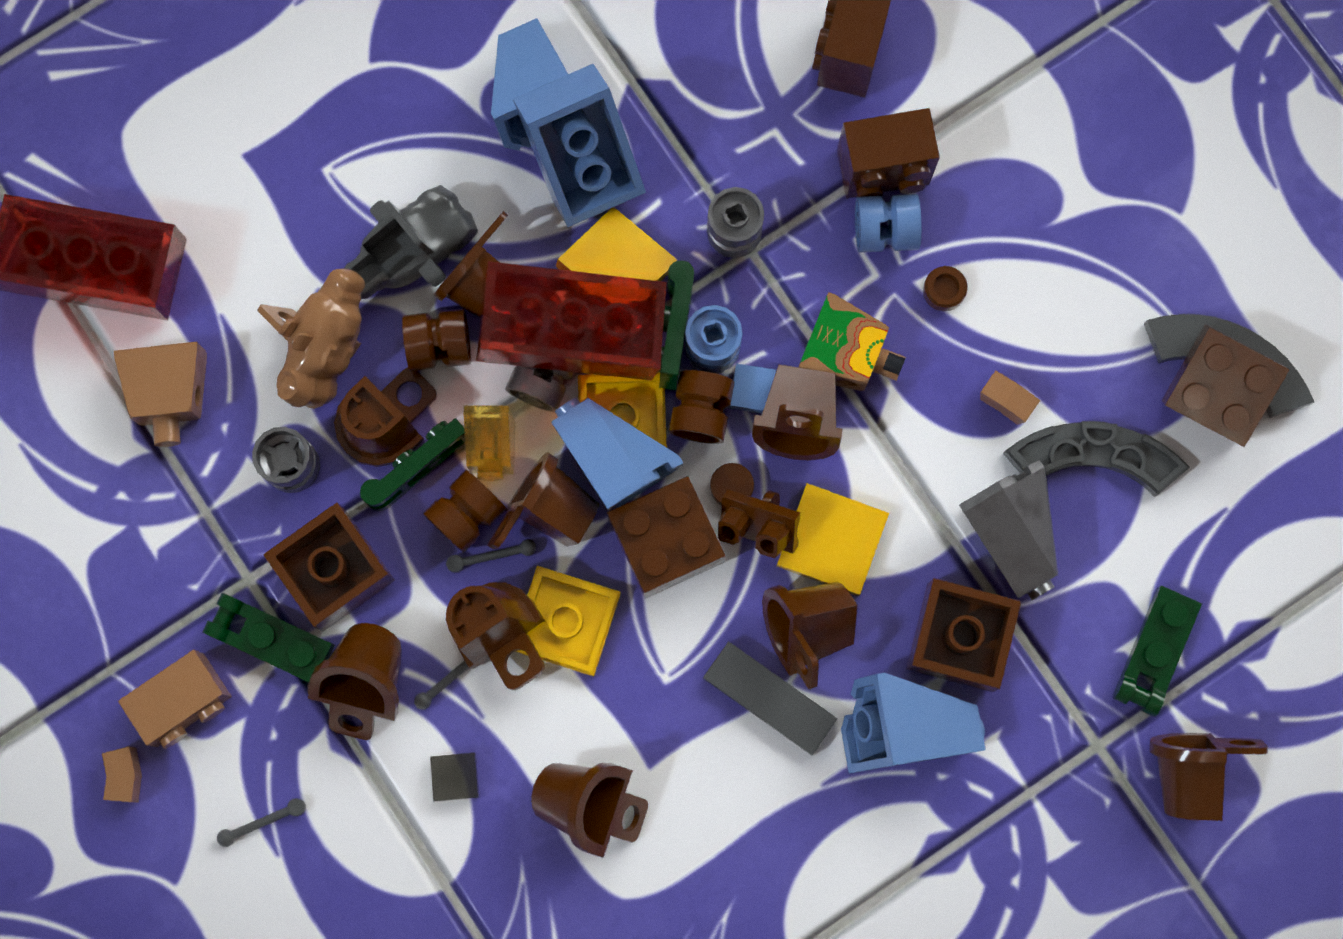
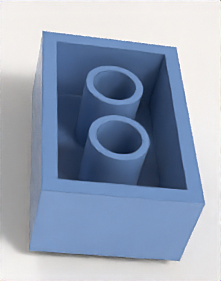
(580, 144)

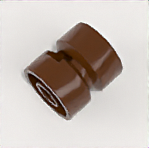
(436, 339)
(701, 407)
(466, 509)

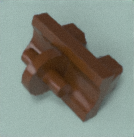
(759, 520)

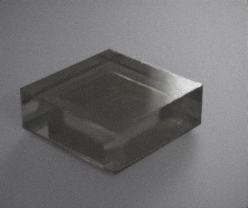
(454, 777)

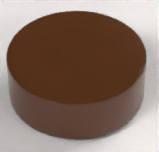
(945, 288)
(731, 477)

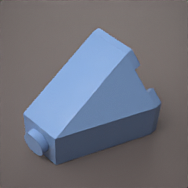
(522, 64)
(612, 452)
(906, 724)

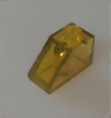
(489, 441)

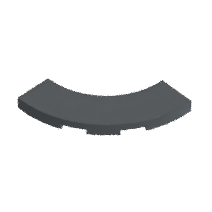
(1175, 335)
(1103, 447)

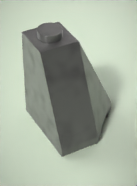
(1017, 529)

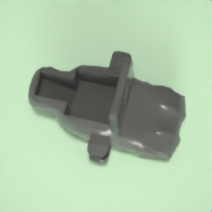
(412, 241)

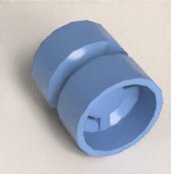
(903, 220)
(713, 339)

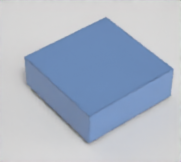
(751, 387)

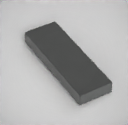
(770, 698)

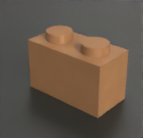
(175, 700)

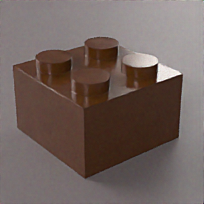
(849, 44)
(888, 153)
(1225, 385)
(666, 537)
(329, 567)
(963, 635)

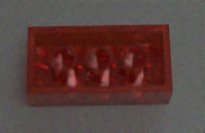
(89, 257)
(571, 321)

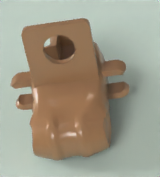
(319, 339)

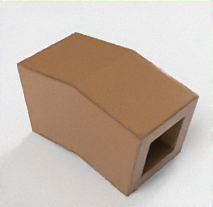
(1008, 398)
(122, 775)

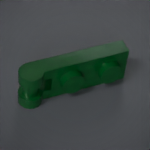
(675, 321)
(414, 466)
(268, 638)
(1157, 649)

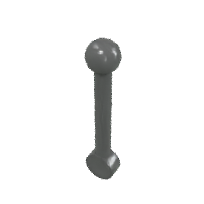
(456, 563)
(423, 700)
(295, 807)

